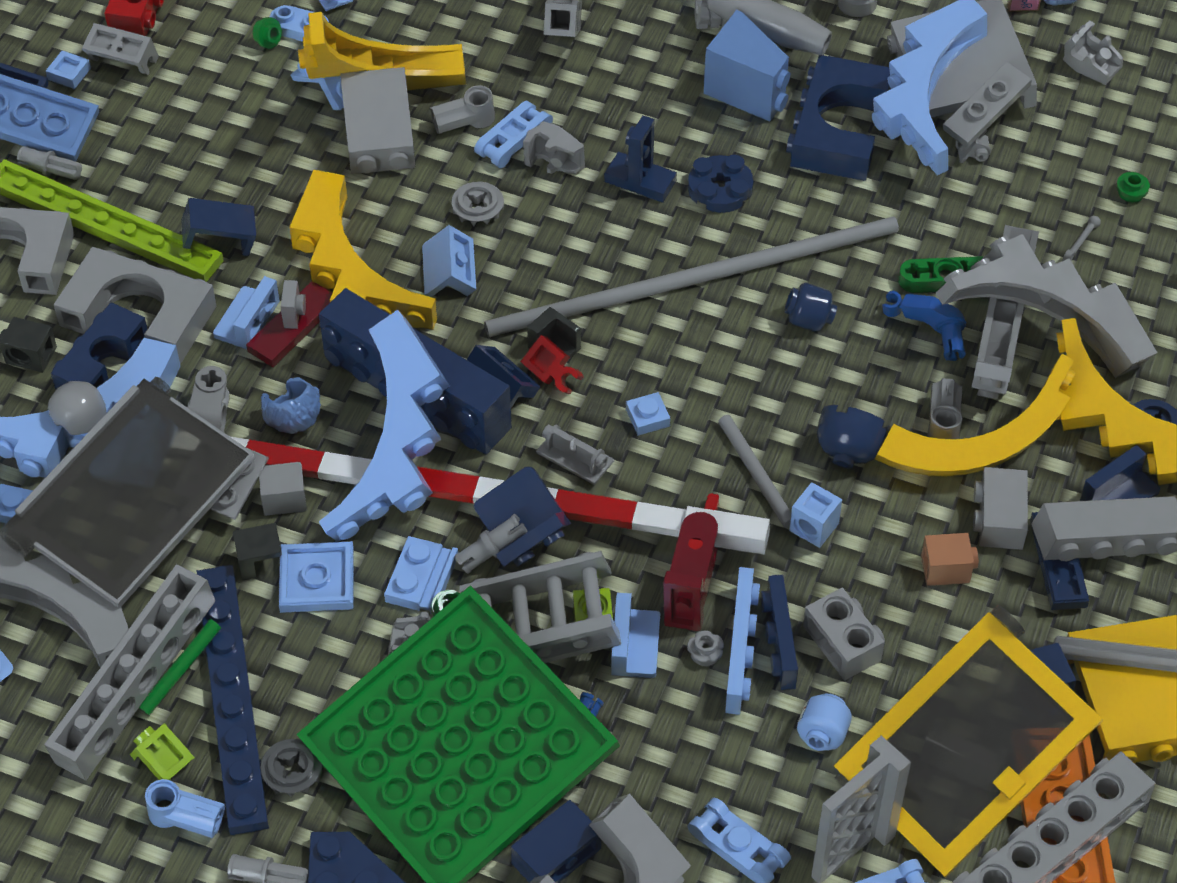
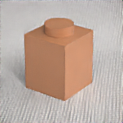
(948, 559)

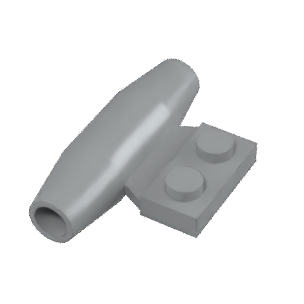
(779, 23)

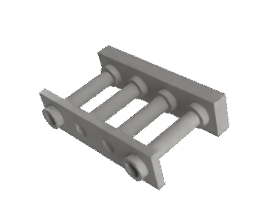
(560, 639)

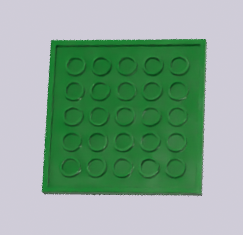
(458, 741)

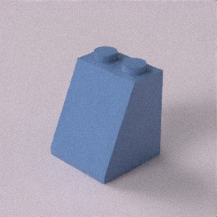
(746, 69)

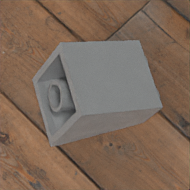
(377, 120)

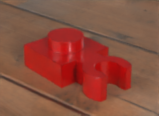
(548, 363)

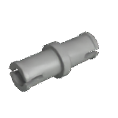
(491, 543)

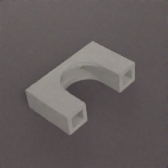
(46, 242)
(109, 277)
(637, 844)

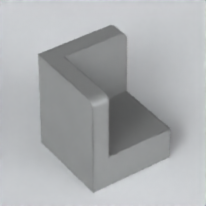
(282, 489)

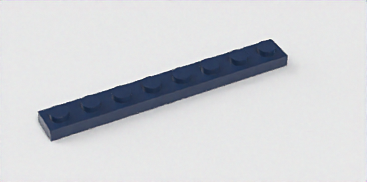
(234, 708)

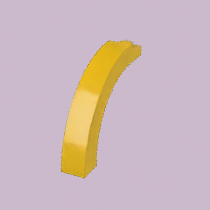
(969, 455)

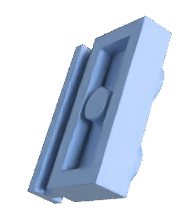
(420, 574)

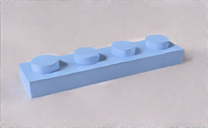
(741, 654)

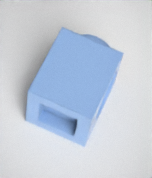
(815, 514)

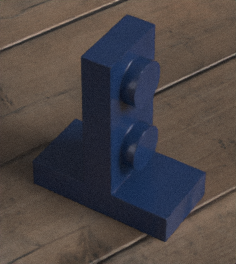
(636, 169)

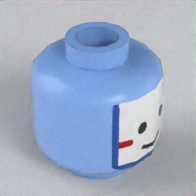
(824, 722)

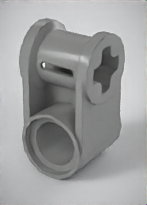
(211, 396)

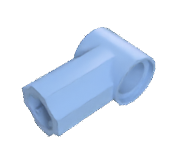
(185, 811)

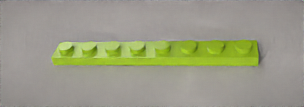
(109, 222)

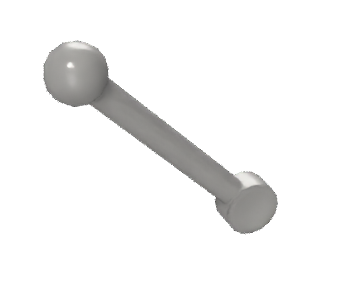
(1093, 222)

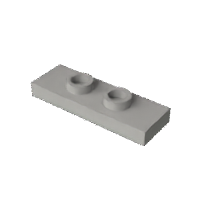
(987, 104)

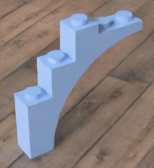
(929, 50)
(406, 433)
(41, 444)

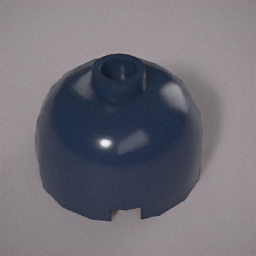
(850, 436)

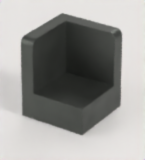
(557, 329)
(256, 545)

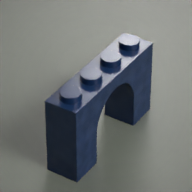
(818, 144)

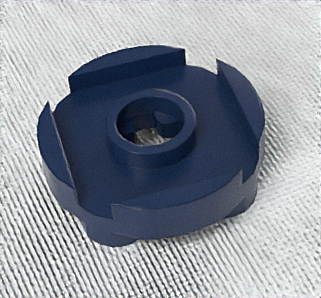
(729, 169)

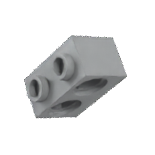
(837, 636)

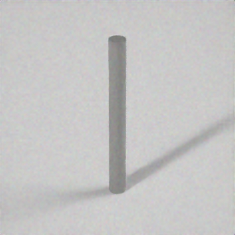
(756, 470)

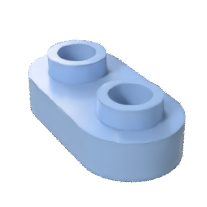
(292, 21)

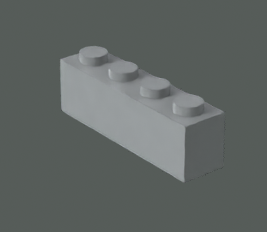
(1107, 528)

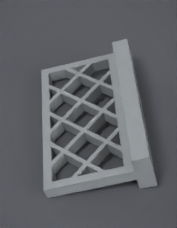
(862, 809)

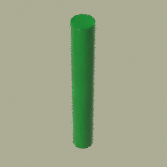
(179, 667)

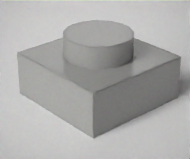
(292, 304)

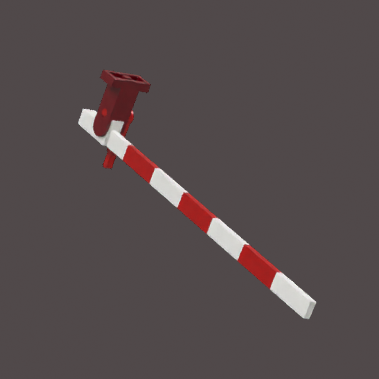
(698, 529)

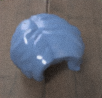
(295, 409)

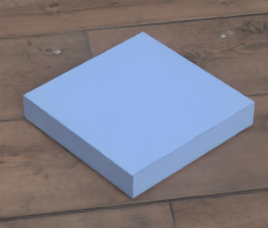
(316, 577)

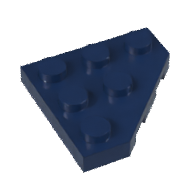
(345, 859)

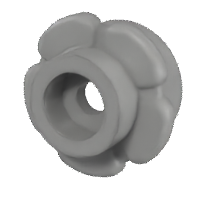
(705, 656)

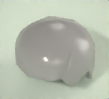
(76, 407)

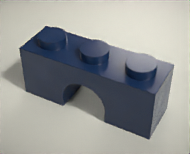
(112, 333)

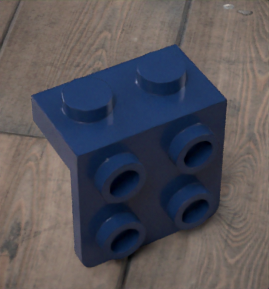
(533, 504)

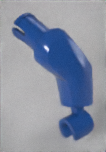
(928, 309)

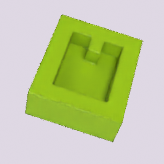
(161, 752)

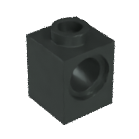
(27, 344)

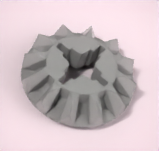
(476, 193)

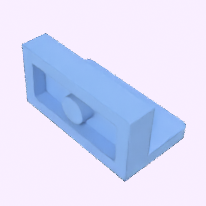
(449, 261)
(248, 313)
(638, 638)

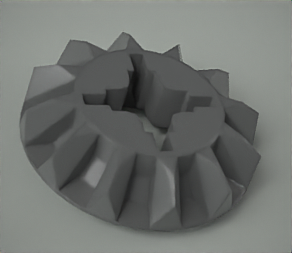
(287, 753)

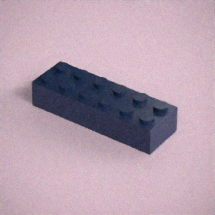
(471, 409)

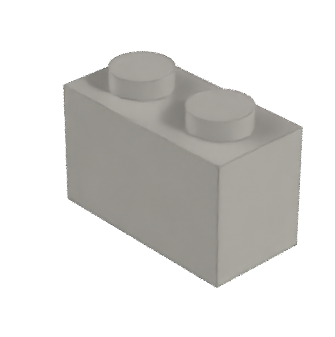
(1003, 508)

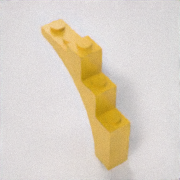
(334, 52)
(336, 265)
(1098, 404)

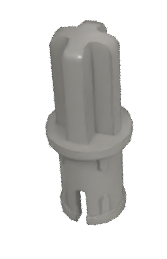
(48, 163)
(264, 871)

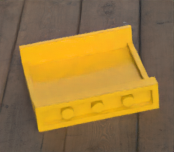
(1133, 701)

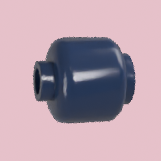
(810, 307)

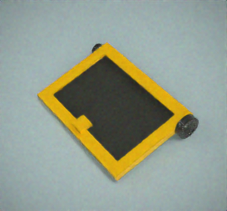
(977, 739)

